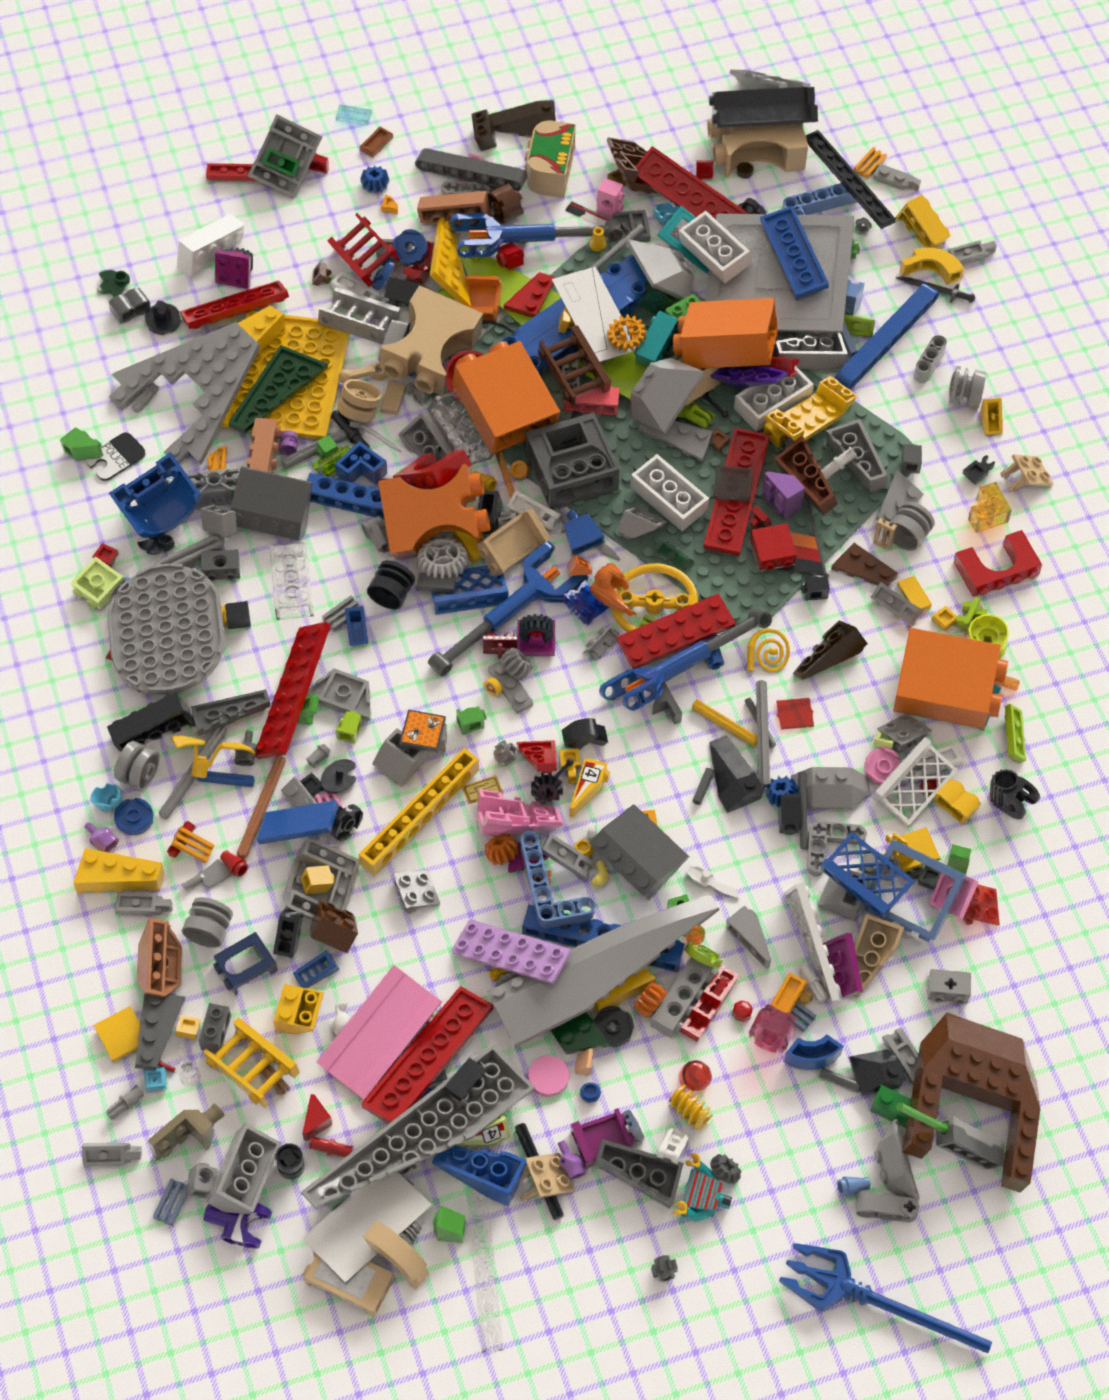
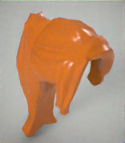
(605, 588)

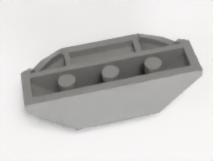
(834, 787)
(894, 1164)

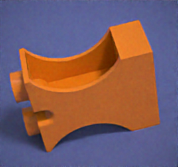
(420, 514)

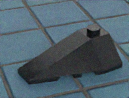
(733, 775)

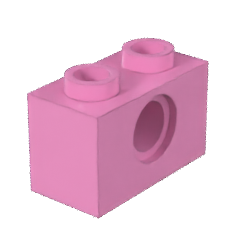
(609, 198)

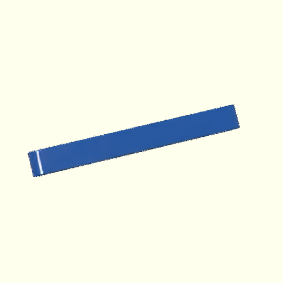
(887, 336)

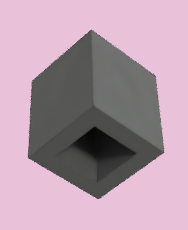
(911, 458)

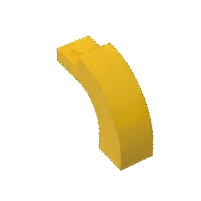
(935, 260)

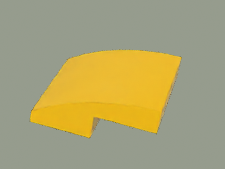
(119, 1033)

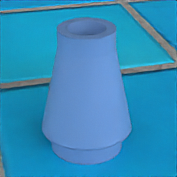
(852, 1185)

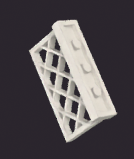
(906, 767)

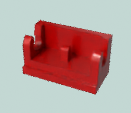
(784, 364)

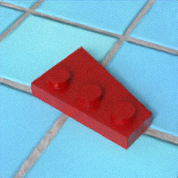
(531, 296)
(539, 754)

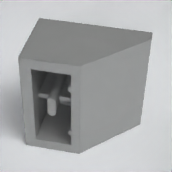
(398, 761)
(839, 900)

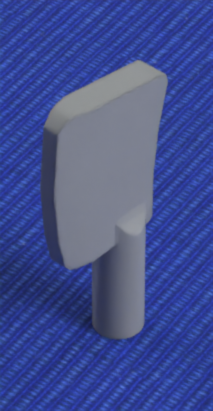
(211, 876)

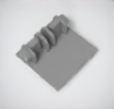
(905, 731)
(415, 889)

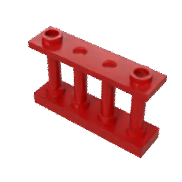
(356, 264)

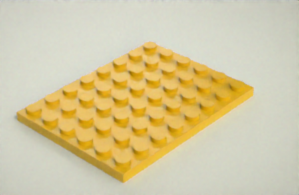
(311, 407)

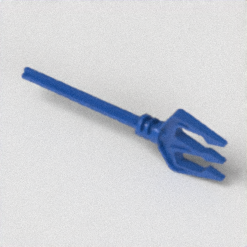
(841, 1285)

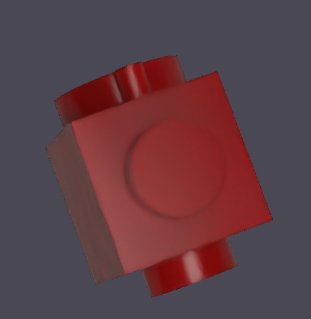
(510, 256)

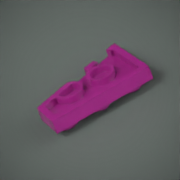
(845, 964)

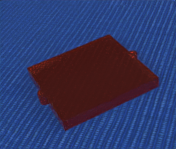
(795, 713)

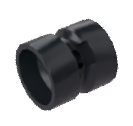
(290, 1161)

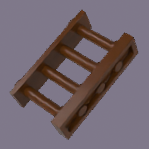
(584, 352)

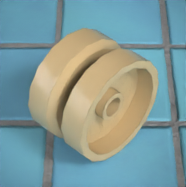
(359, 400)

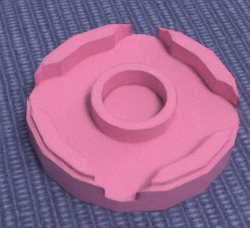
(880, 764)
(548, 1075)

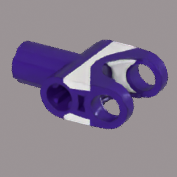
(236, 1225)

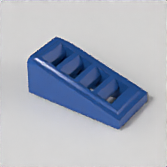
(325, 956)

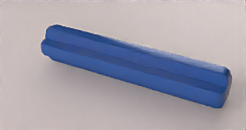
(228, 778)

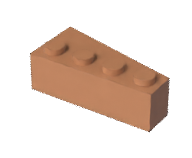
(265, 445)

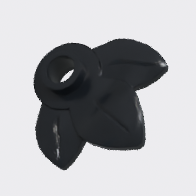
(157, 544)

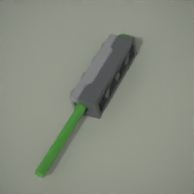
(962, 1139)

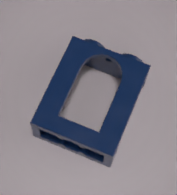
(234, 981)

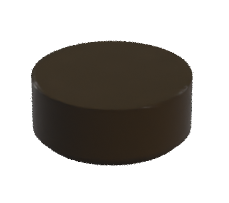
(745, 170)

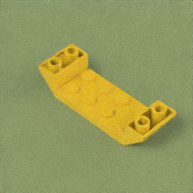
(815, 412)

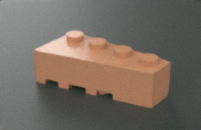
(435, 207)

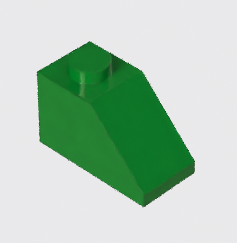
(281, 162)

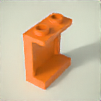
(485, 295)

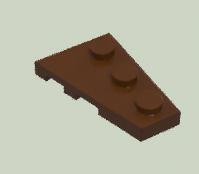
(860, 563)

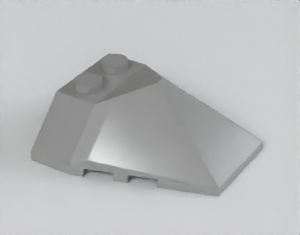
(758, 80)

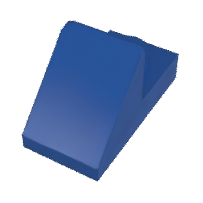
(356, 625)

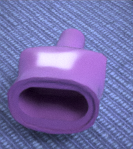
(102, 837)
(571, 1162)

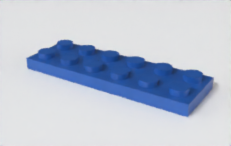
(794, 252)

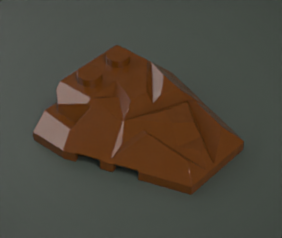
(627, 156)

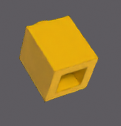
(317, 880)

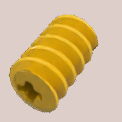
(690, 1108)

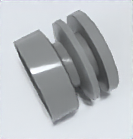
(967, 386)
(912, 524)
(207, 922)

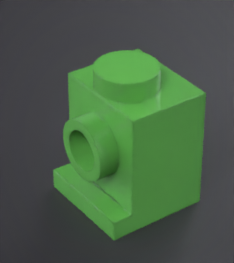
(470, 719)

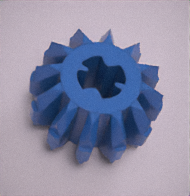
(374, 179)
(779, 787)

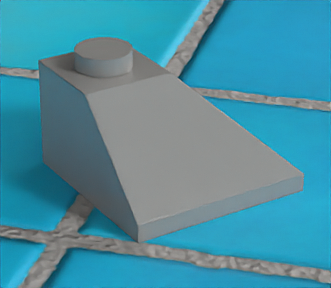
(638, 522)

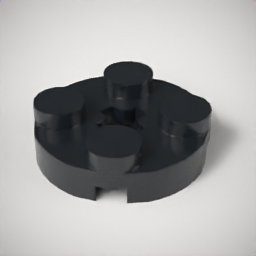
(619, 1017)

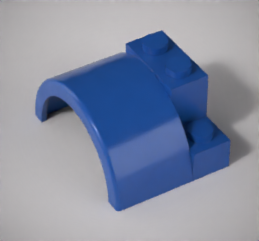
(158, 504)

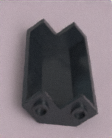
(763, 107)

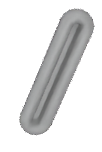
(193, 552)

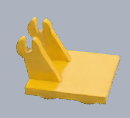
(918, 840)

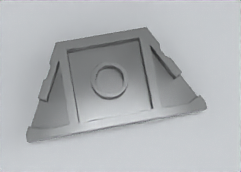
(343, 693)

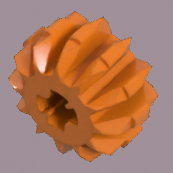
(501, 849)
(650, 999)

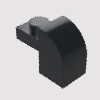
(583, 732)

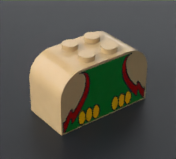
(550, 157)

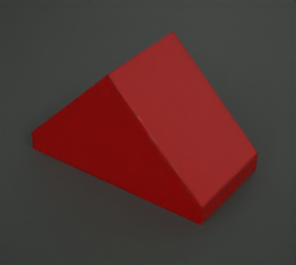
(316, 1118)

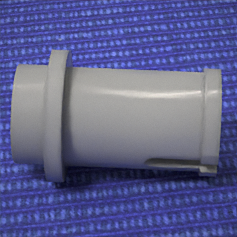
(318, 755)

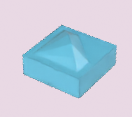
(155, 1079)

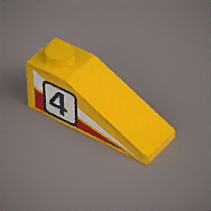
(590, 782)

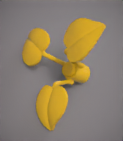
(200, 763)

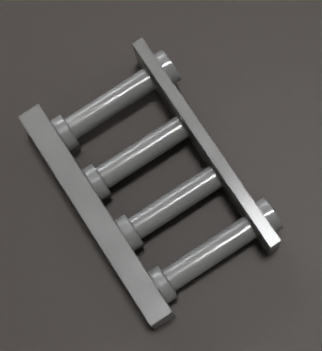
(358, 304)

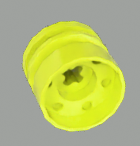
(990, 629)

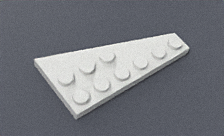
(811, 935)

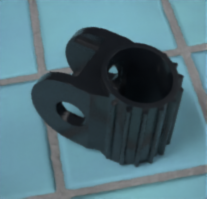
(1008, 789)

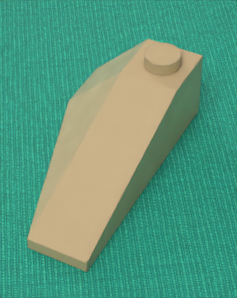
(874, 946)

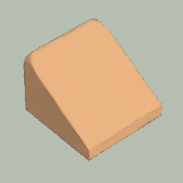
(584, 1062)

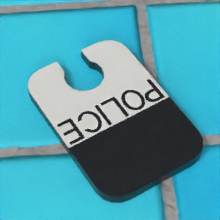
(119, 455)

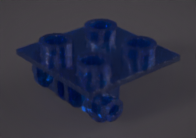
(584, 602)

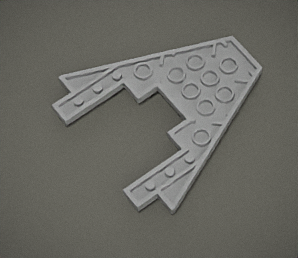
(215, 363)

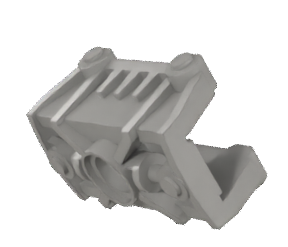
(214, 486)

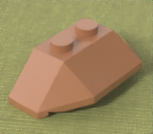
(159, 959)

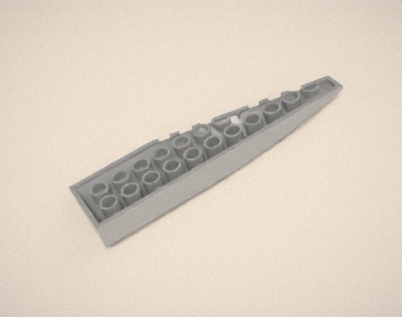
(593, 970)
(426, 1129)

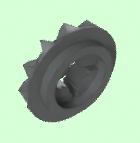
(725, 1169)

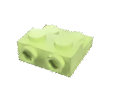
(96, 583)

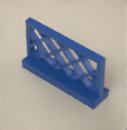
(472, 599)
(859, 890)

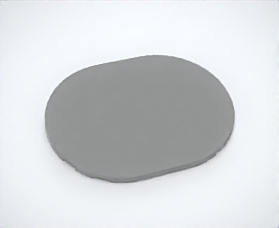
(166, 629)

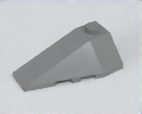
(424, 437)

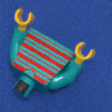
(701, 1193)

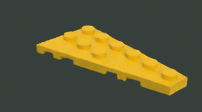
(447, 264)

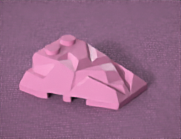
(509, 816)

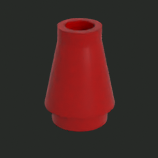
(235, 864)

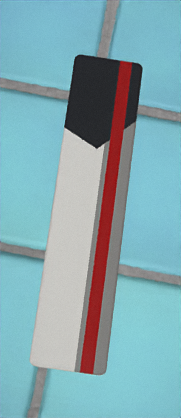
(587, 214)

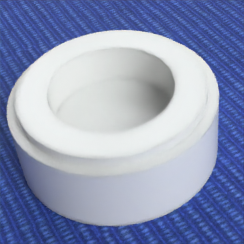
(592, 831)

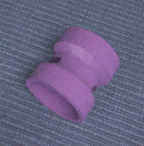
(288, 442)

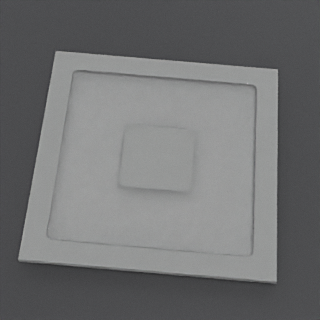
(815, 313)

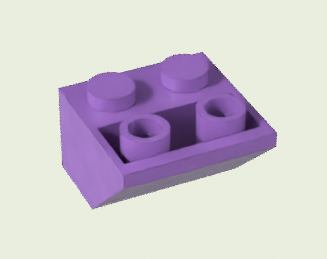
(783, 493)

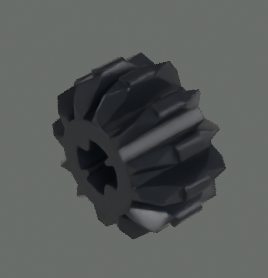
(546, 788)

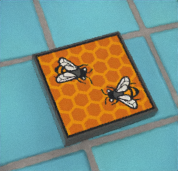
(422, 730)

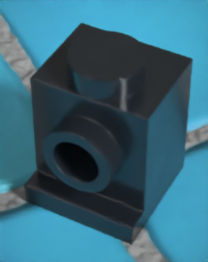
(816, 588)

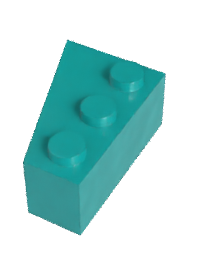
(657, 339)

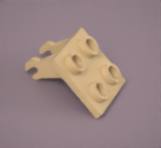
(1032, 470)
(547, 1176)

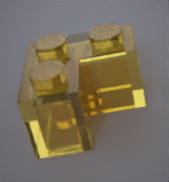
(991, 508)

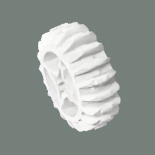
(441, 554)

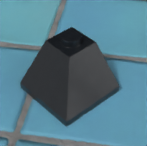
(877, 1069)

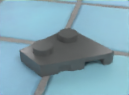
(630, 220)

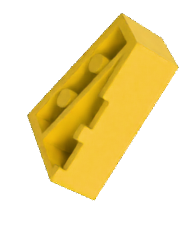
(924, 222)
(264, 326)
(633, 986)

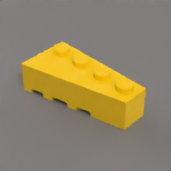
(116, 872)

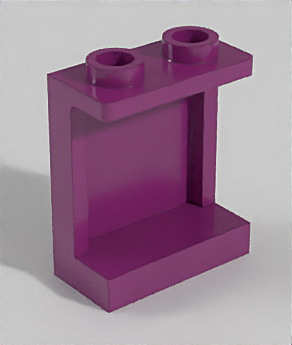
(589, 1135)

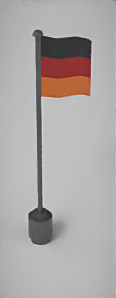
(808, 548)

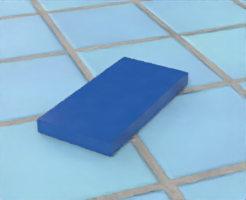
(297, 822)

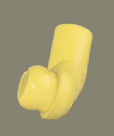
(602, 875)

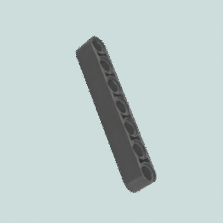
(470, 169)

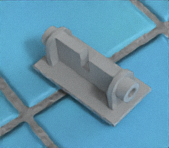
(607, 636)

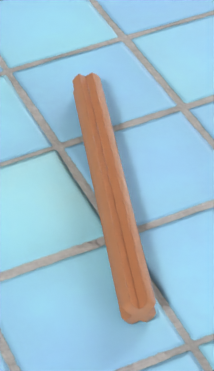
(261, 807)

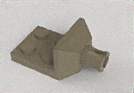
(179, 1128)

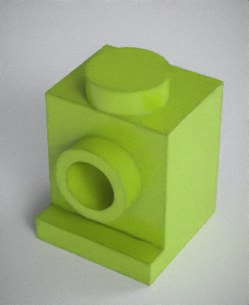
(349, 727)

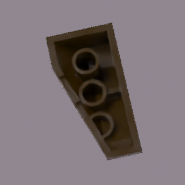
(524, 117)
(839, 644)

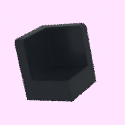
(237, 615)

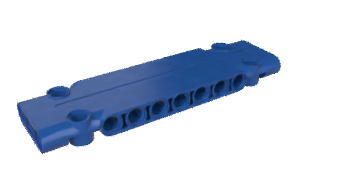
(625, 285)

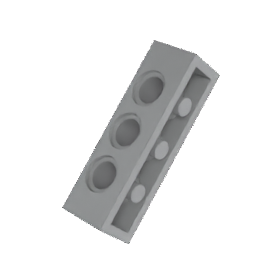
(671, 1024)

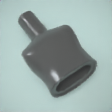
(244, 757)

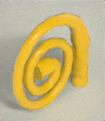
(772, 651)

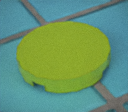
(703, 954)

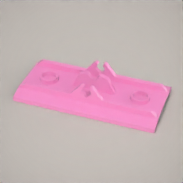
(379, 1032)

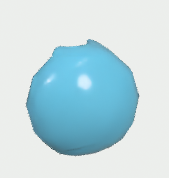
(664, 212)
(106, 798)

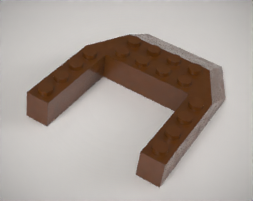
(983, 1067)

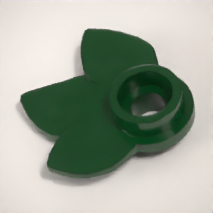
(113, 282)

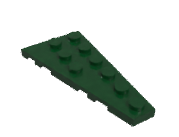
(279, 381)

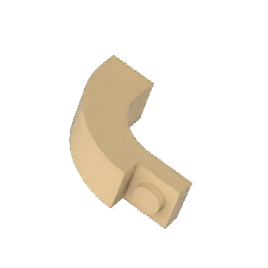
(398, 1252)

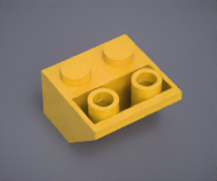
(297, 1010)

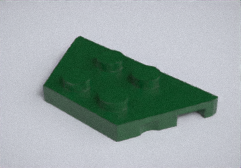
(579, 1034)

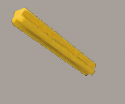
(724, 722)

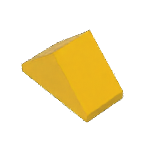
(991, 416)

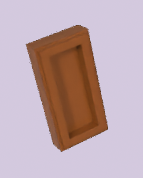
(376, 142)

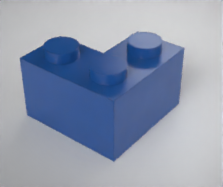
(361, 461)

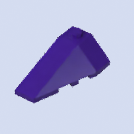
(748, 376)

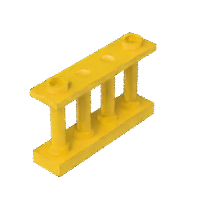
(256, 1043)

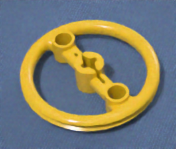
(654, 599)

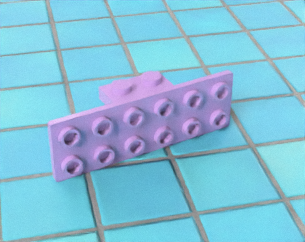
(511, 951)

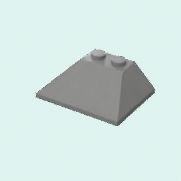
(292, 141)
(663, 268)
(663, 393)
(315, 854)

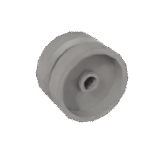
(136, 765)

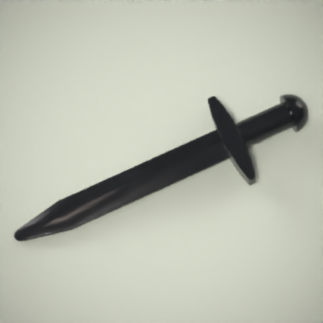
(953, 292)

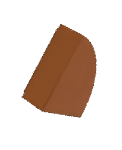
(719, 440)

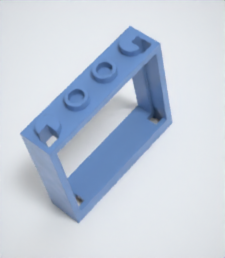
(937, 865)

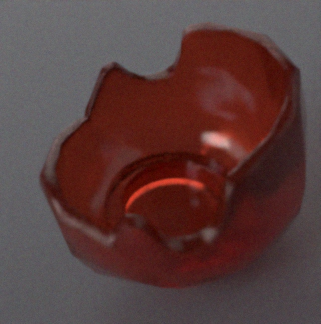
(695, 1075)

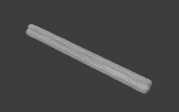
(762, 733)
(186, 781)

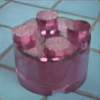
(772, 1029)

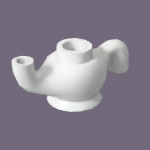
(341, 1017)

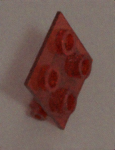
(983, 906)

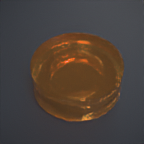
(697, 935)

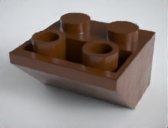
(333, 926)

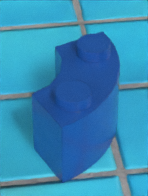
(813, 1054)

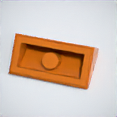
(579, 566)

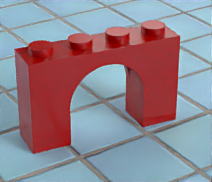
(430, 473)
(983, 580)

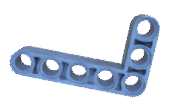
(819, 200)
(543, 889)

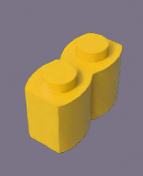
(957, 801)

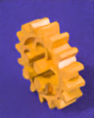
(635, 336)

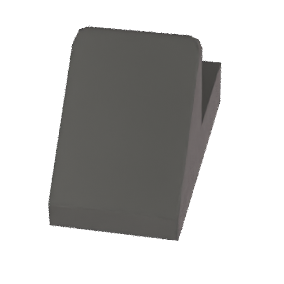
(667, 703)

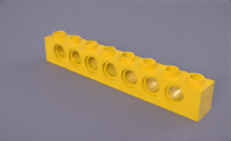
(419, 811)

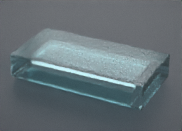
(353, 114)

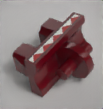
(498, 644)

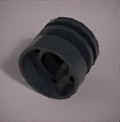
(390, 584)

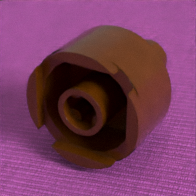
(505, 203)

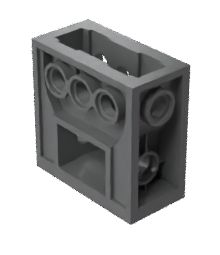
(574, 465)

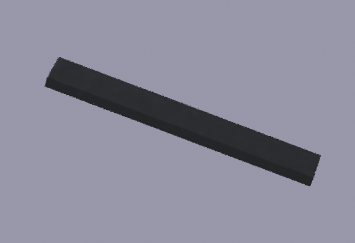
(850, 179)

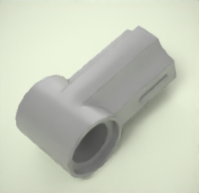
(376, 532)

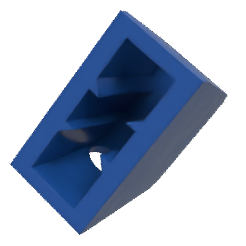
(582, 532)

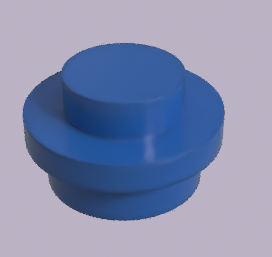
(590, 1092)

